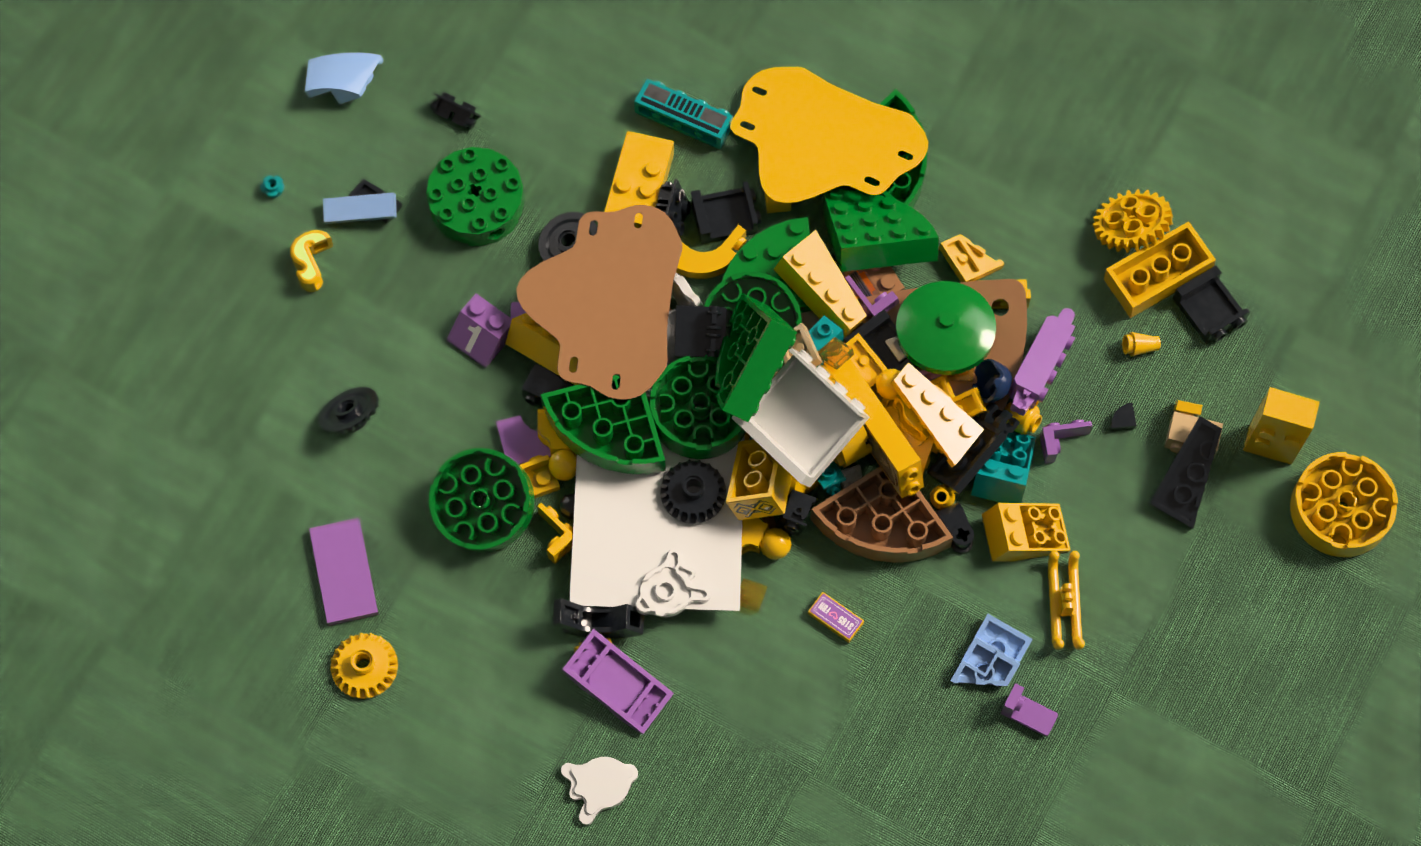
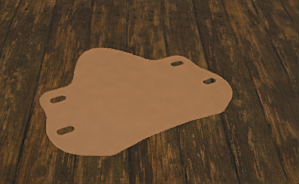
(609, 299)

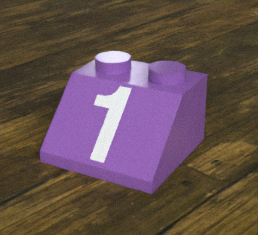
(480, 330)

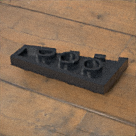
(1186, 478)

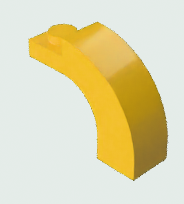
(713, 263)

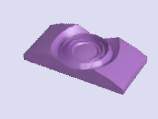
(617, 682)

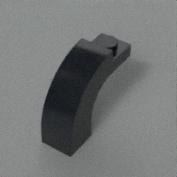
(610, 622)

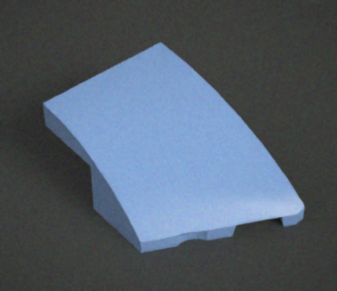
(341, 74)
(992, 654)

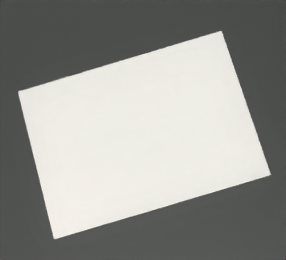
(627, 532)

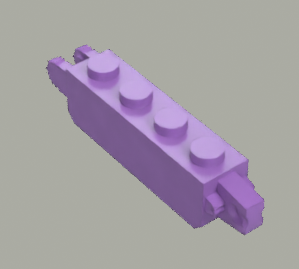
(1041, 360)

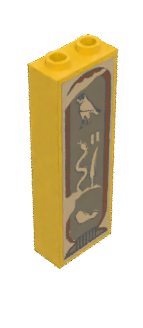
(888, 443)

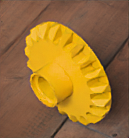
(365, 681)

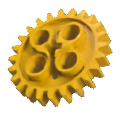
(1132, 220)

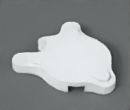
(683, 292)
(669, 589)
(600, 784)

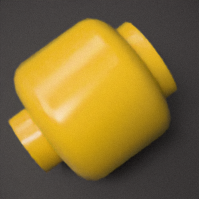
(1028, 422)

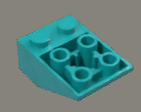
(1006, 471)

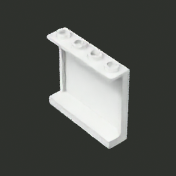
(804, 418)

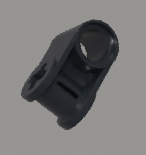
(958, 525)

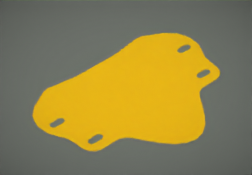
(823, 136)

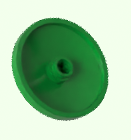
(945, 327)

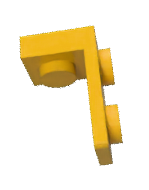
(559, 545)

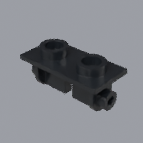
(463, 115)

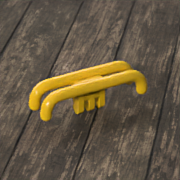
(1065, 601)

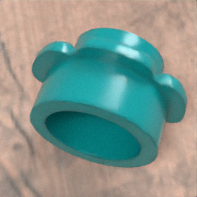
(272, 192)

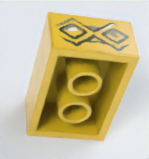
(757, 483)

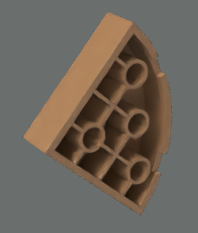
(880, 524)

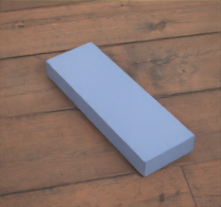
(359, 208)

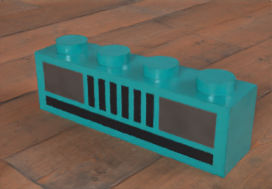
(683, 113)

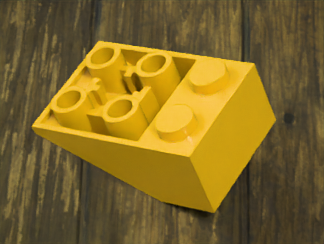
(1024, 530)

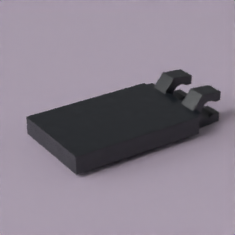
(980, 451)

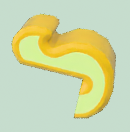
(301, 255)

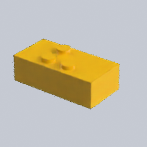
(640, 173)
(1159, 270)
(1281, 425)

